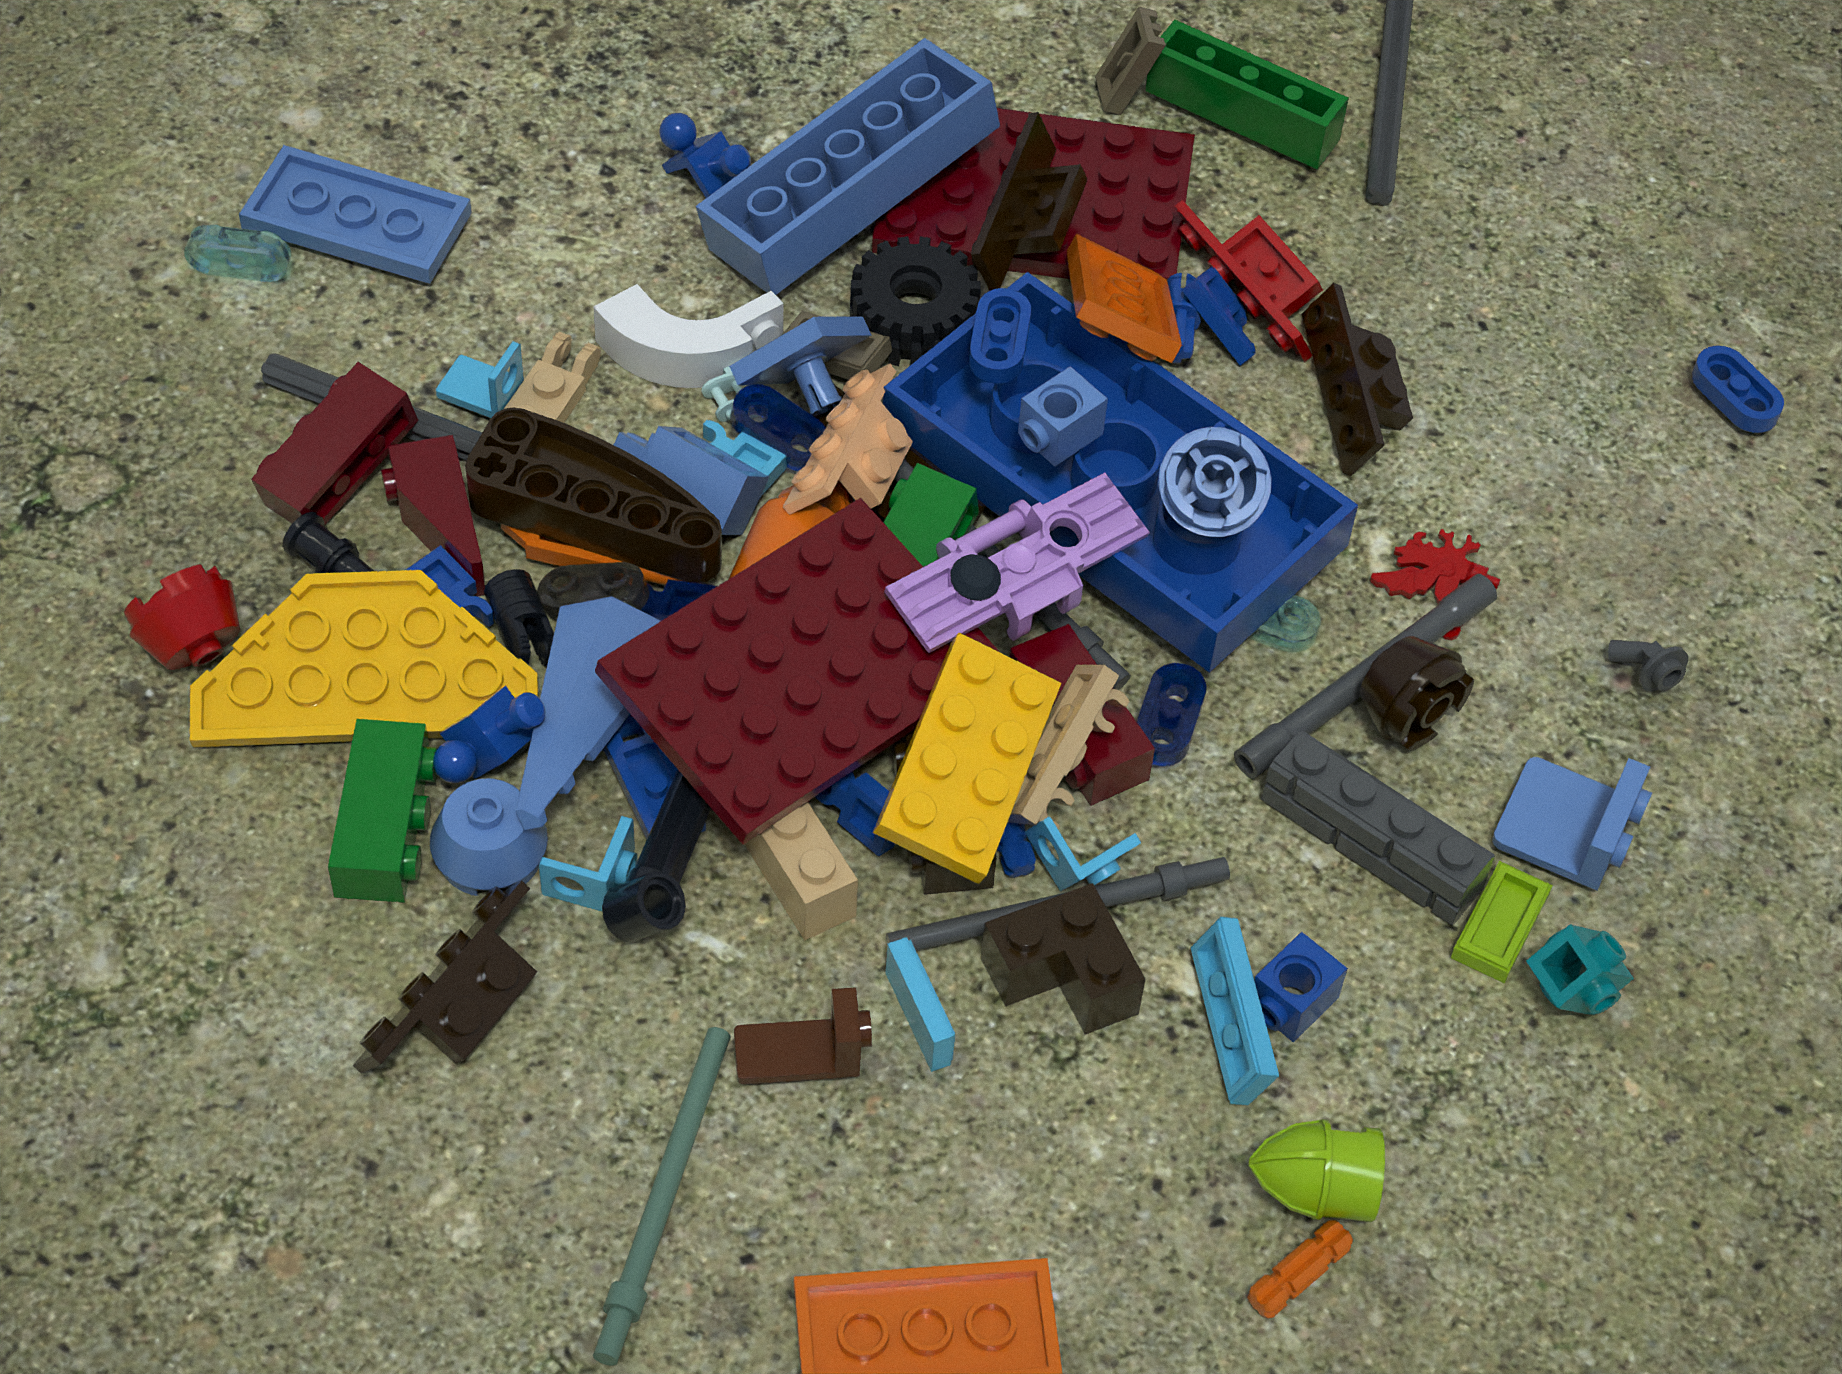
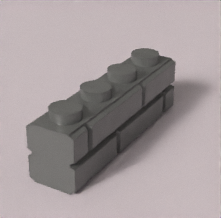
(1377, 827)

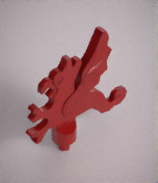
(1440, 565)

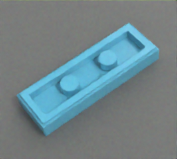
(1234, 1011)

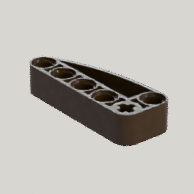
(589, 496)

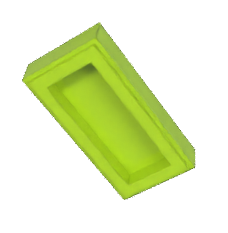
(1501, 922)

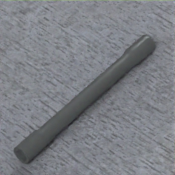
(1452, 611)

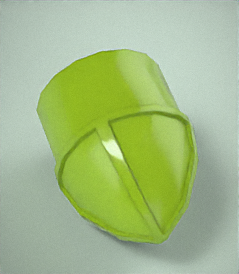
(1323, 1170)

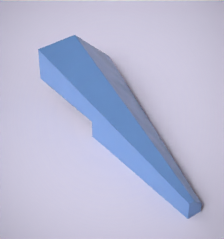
(577, 703)

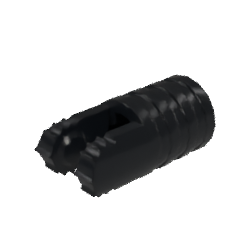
(520, 614)

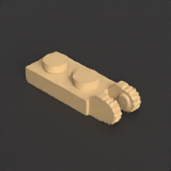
(550, 388)

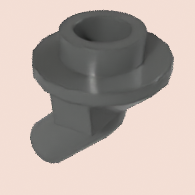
(1661, 666)

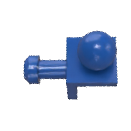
(707, 158)
(487, 735)

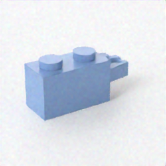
(708, 473)

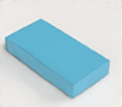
(920, 1003)

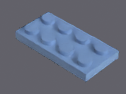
(356, 213)

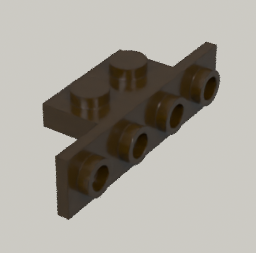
(1030, 205)
(1356, 379)
(463, 993)

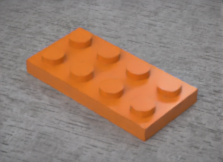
(1122, 300)
(929, 1320)

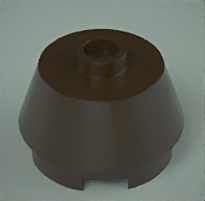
(1413, 689)

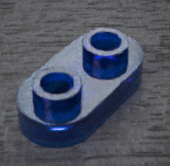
(782, 424)
(1168, 718)

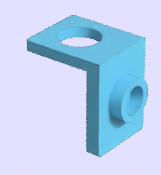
(483, 386)
(1067, 869)
(614, 870)

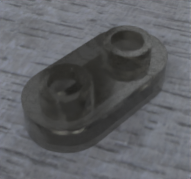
(590, 582)

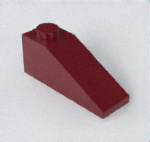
(434, 500)

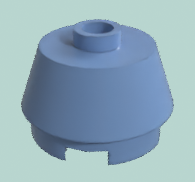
(1214, 481)
(481, 839)

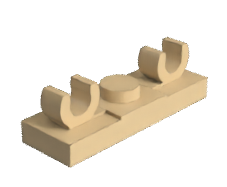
(1064, 738)

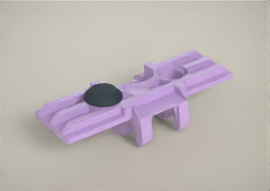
(970, 590)

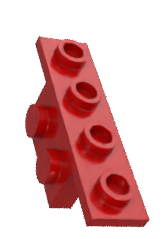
(1263, 269)

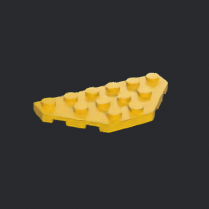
(348, 653)

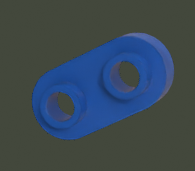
(1000, 335)
(1741, 392)

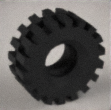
(920, 270)

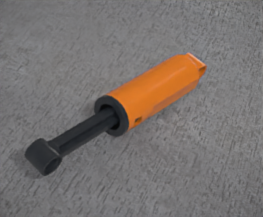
(652, 895)

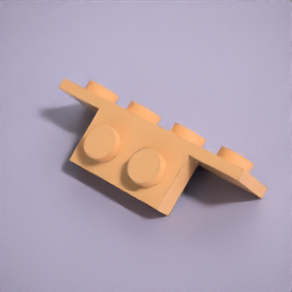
(858, 448)

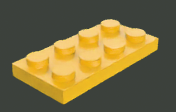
(967, 758)

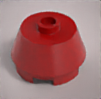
(186, 619)

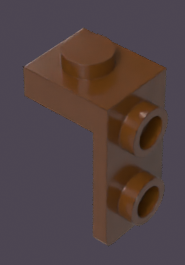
(805, 1047)

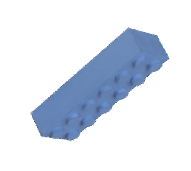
(848, 166)

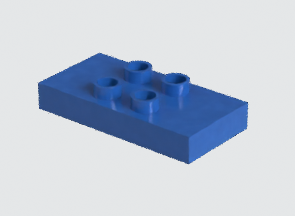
(1182, 585)

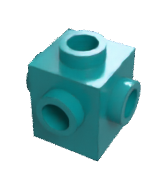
(1581, 970)

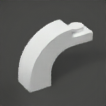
(679, 349)

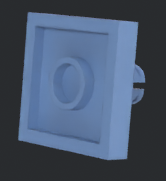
(802, 357)

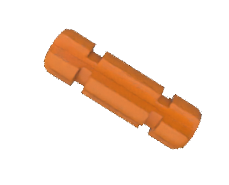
(1300, 1269)

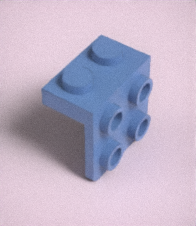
(1572, 820)

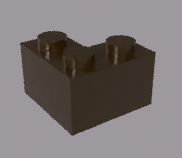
(1067, 946)

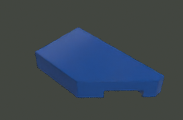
(1221, 312)

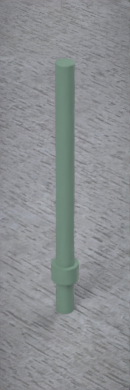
(626, 1296)

